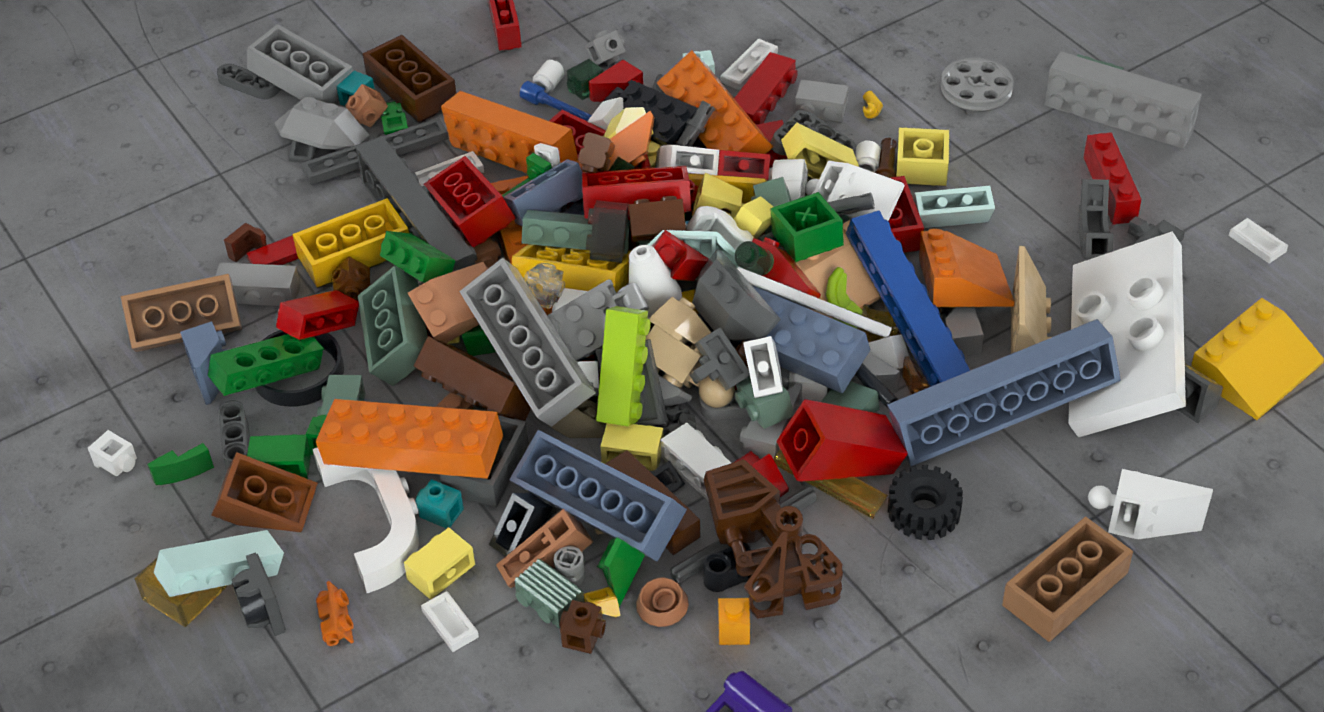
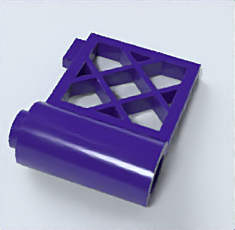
(747, 695)

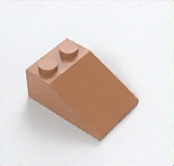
(443, 305)

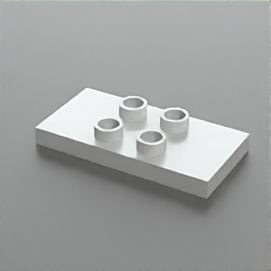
(1141, 305)

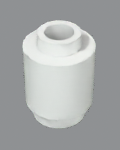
(549, 75)
(868, 155)

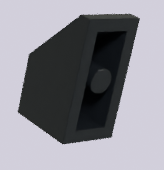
(520, 520)

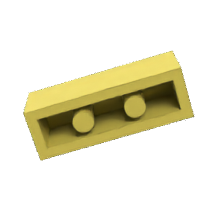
(815, 148)

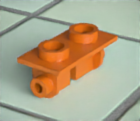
(334, 605)

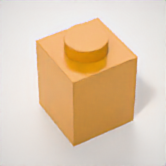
(734, 621)

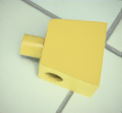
(718, 194)

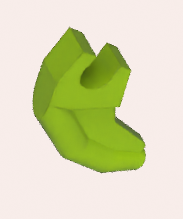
(837, 294)

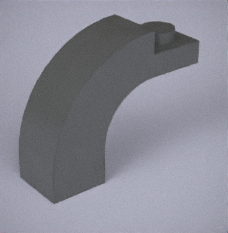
(1093, 219)

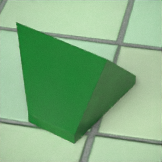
(620, 566)

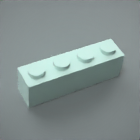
(214, 562)

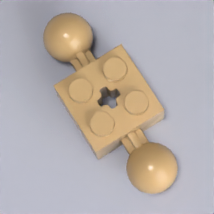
(679, 362)

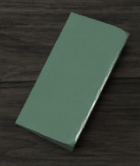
(855, 397)

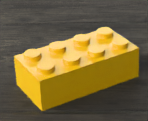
(351, 235)

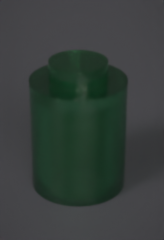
(754, 258)

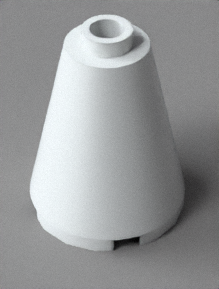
(652, 277)

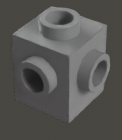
(606, 47)

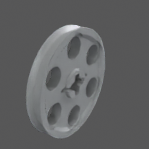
(976, 84)

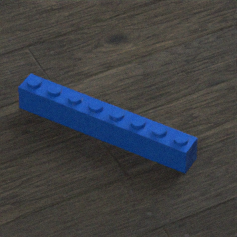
(906, 298)

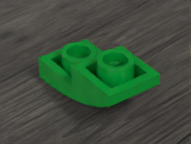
(173, 468)

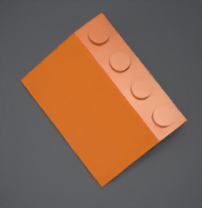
(961, 272)

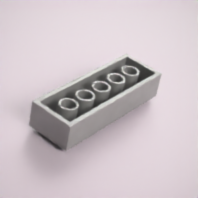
(1122, 99)
(527, 342)

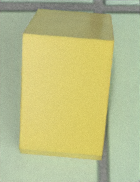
(754, 217)

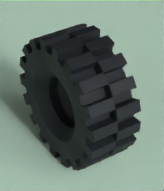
(929, 486)

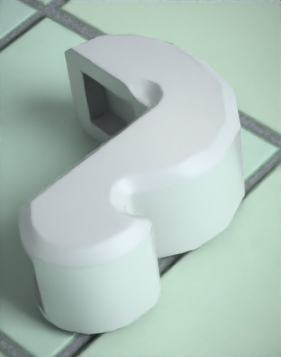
(716, 220)

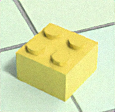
(923, 156)

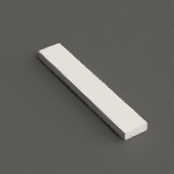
(816, 304)

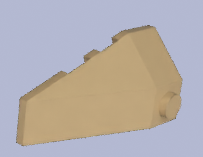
(681, 322)

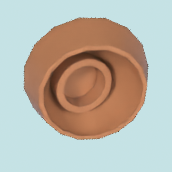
(662, 602)

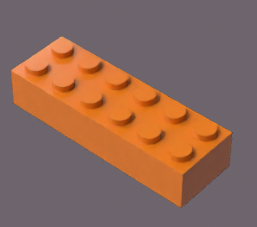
(729, 125)
(502, 132)
(410, 438)

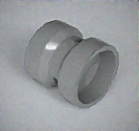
(570, 564)

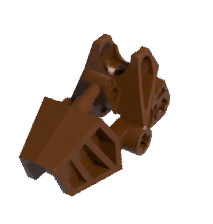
(746, 510)

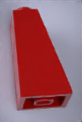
(839, 443)

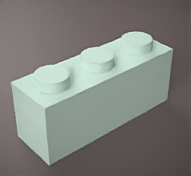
(955, 206)

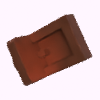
(243, 241)

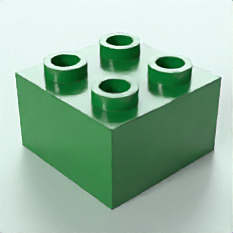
(807, 226)

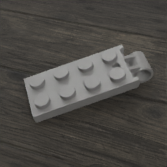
(583, 319)

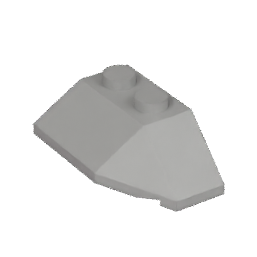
(321, 125)

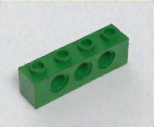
(263, 363)

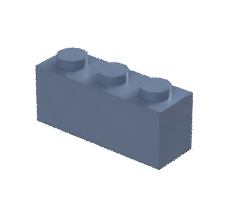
(547, 191)

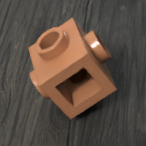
(366, 105)

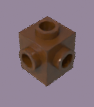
(351, 278)
(582, 626)

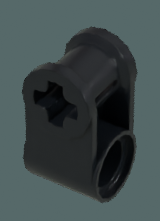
(721, 570)

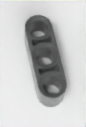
(233, 430)

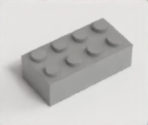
(296, 65)

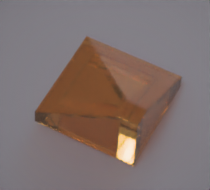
(912, 376)

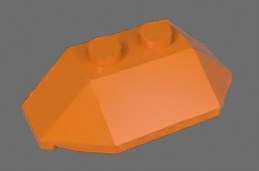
(632, 141)

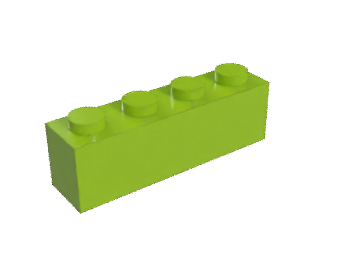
(622, 366)

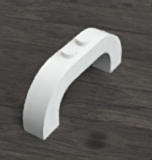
(385, 561)

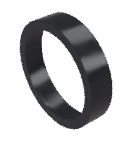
(311, 394)

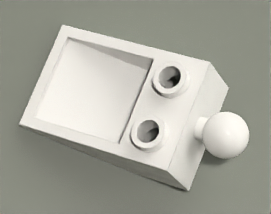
(846, 180)
(1152, 505)

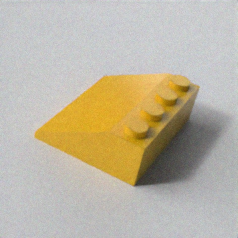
(578, 268)
(1258, 358)

